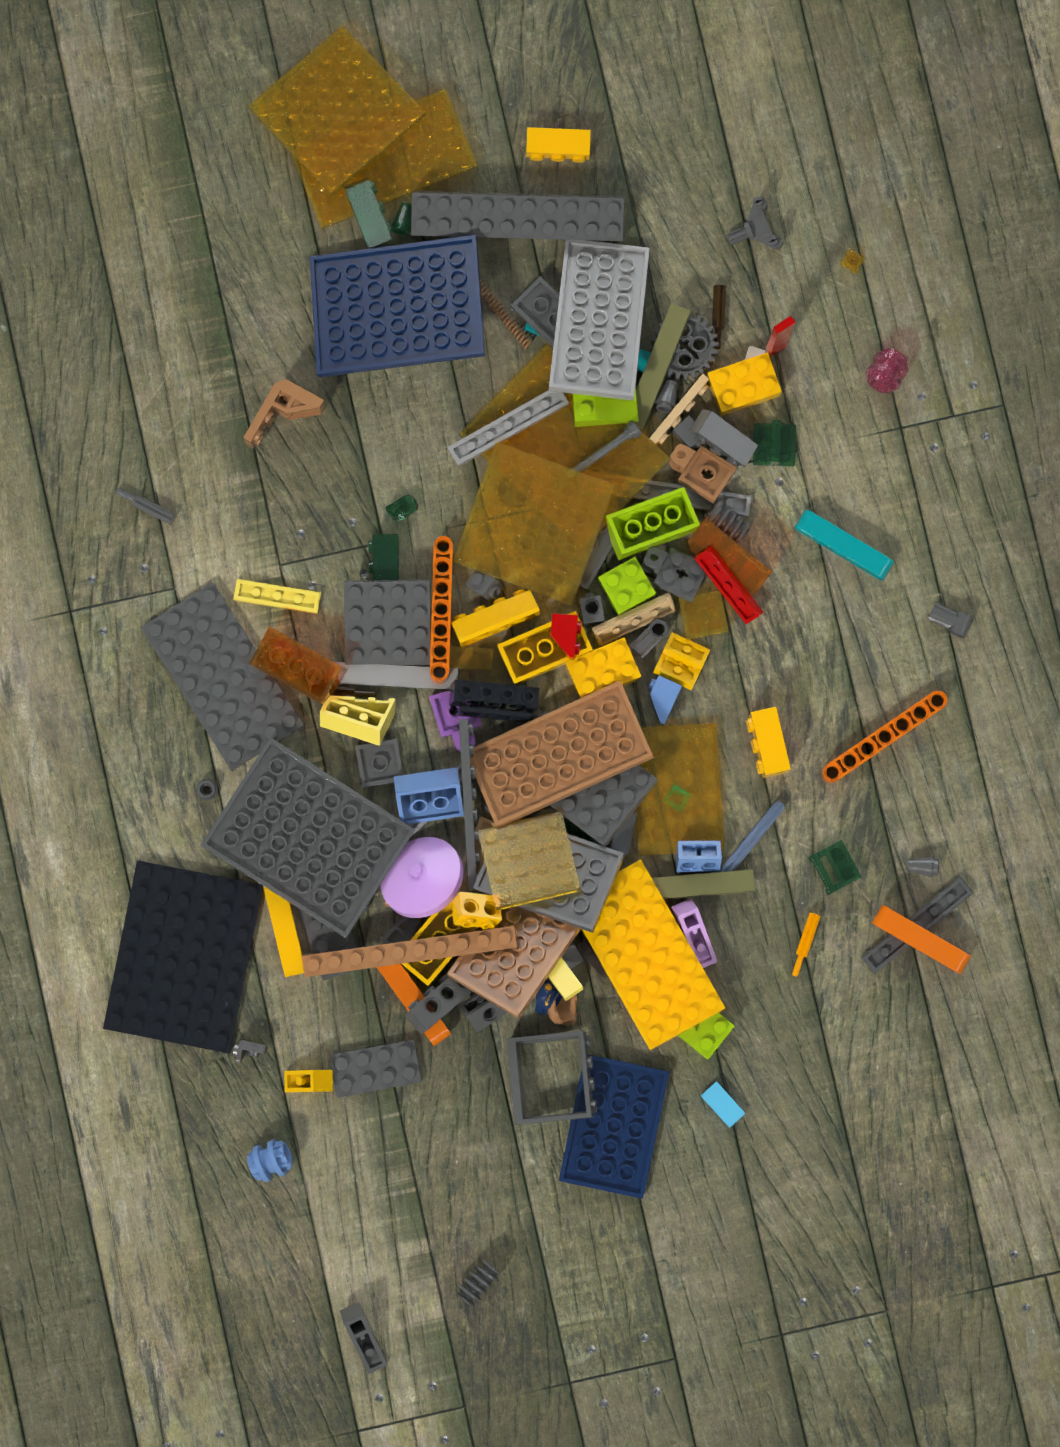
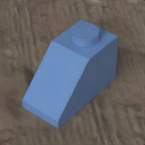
(663, 697)

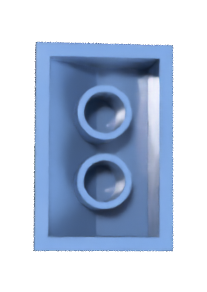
(428, 796)

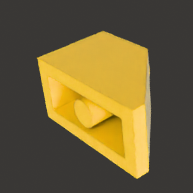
(308, 1081)

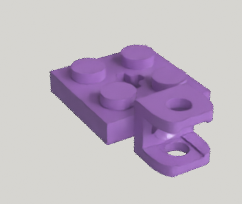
(448, 723)

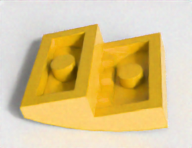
(681, 661)

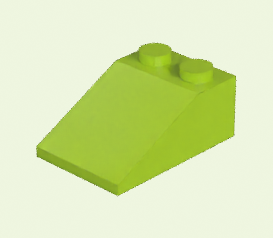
(603, 410)

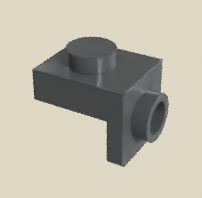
(484, 585)

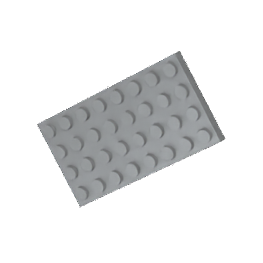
(599, 319)

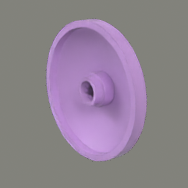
(423, 878)

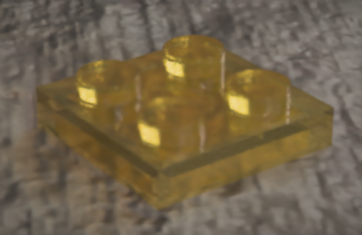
(703, 616)

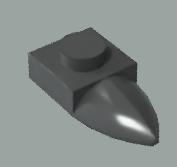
(401, 931)

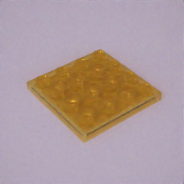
(529, 860)

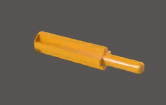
(806, 941)

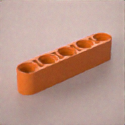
(921, 939)
(408, 993)

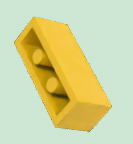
(558, 144)

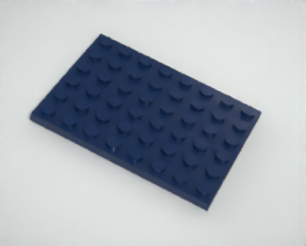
(397, 306)

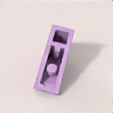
(693, 928)

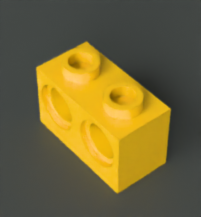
(480, 910)

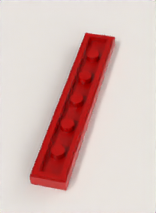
(780, 336)

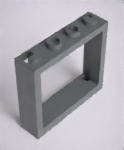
(517, 1082)

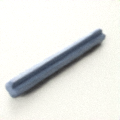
(753, 837)

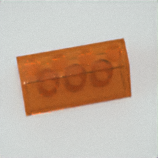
(744, 566)
(297, 665)

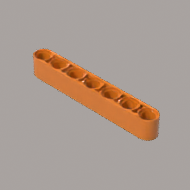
(437, 600)
(894, 733)

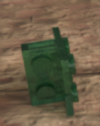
(775, 444)

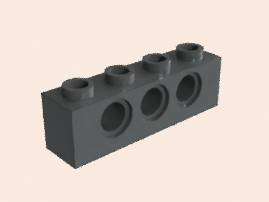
(424, 1019)

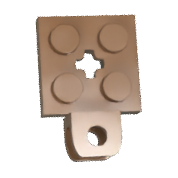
(694, 464)

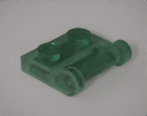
(841, 864)

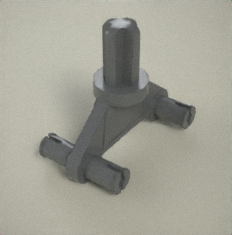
(756, 227)

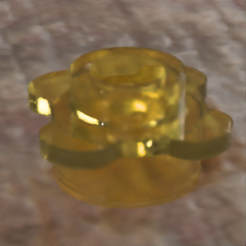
(858, 260)

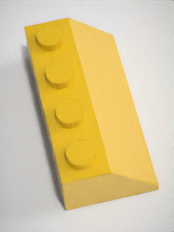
(495, 618)

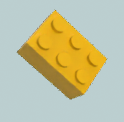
(744, 384)
(603, 668)
(768, 742)

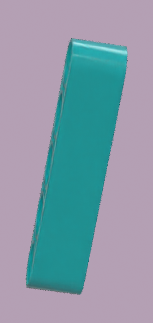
(844, 545)

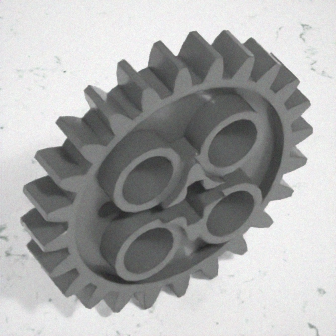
(697, 333)

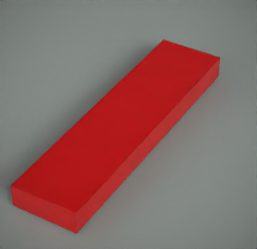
(728, 585)

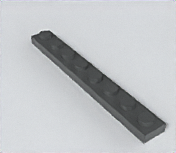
(469, 794)

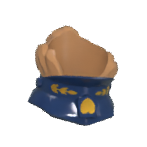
(551, 1002)

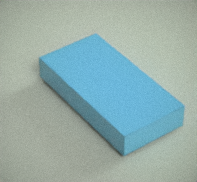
(722, 1104)

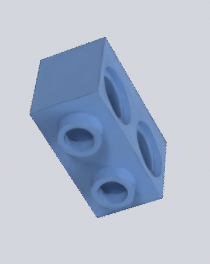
(698, 856)

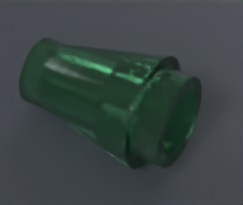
(402, 220)

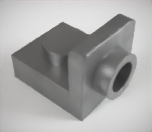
(252, 1048)

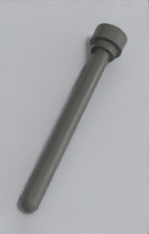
(630, 432)

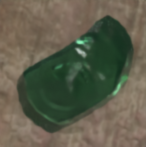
(402, 508)

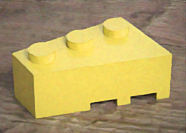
(358, 717)

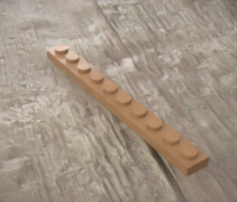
(409, 951)

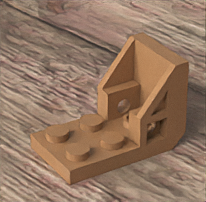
(299, 405)

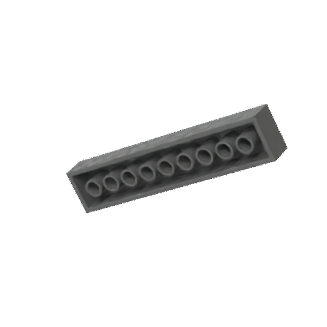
(517, 215)

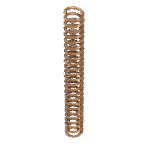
(501, 317)

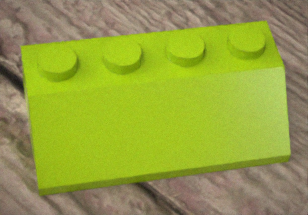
(651, 523)

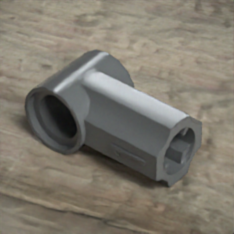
(956, 622)
(647, 639)

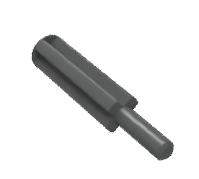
(148, 506)

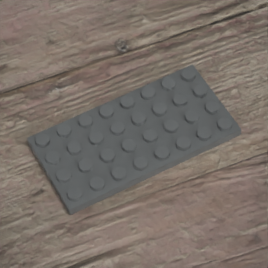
(211, 667)

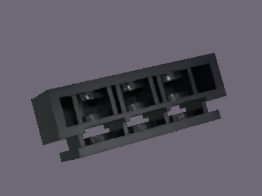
(493, 695)

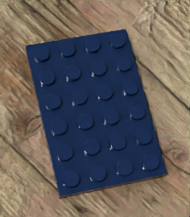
(617, 1144)

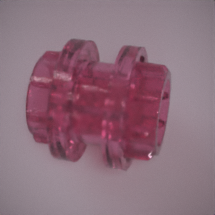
(886, 372)

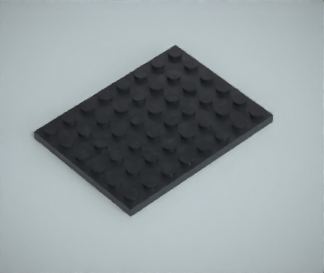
(183, 956)

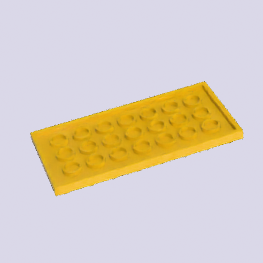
(651, 960)

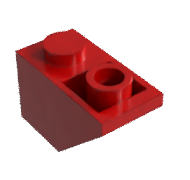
(564, 632)

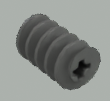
(728, 521)
(478, 1283)

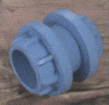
(270, 1160)

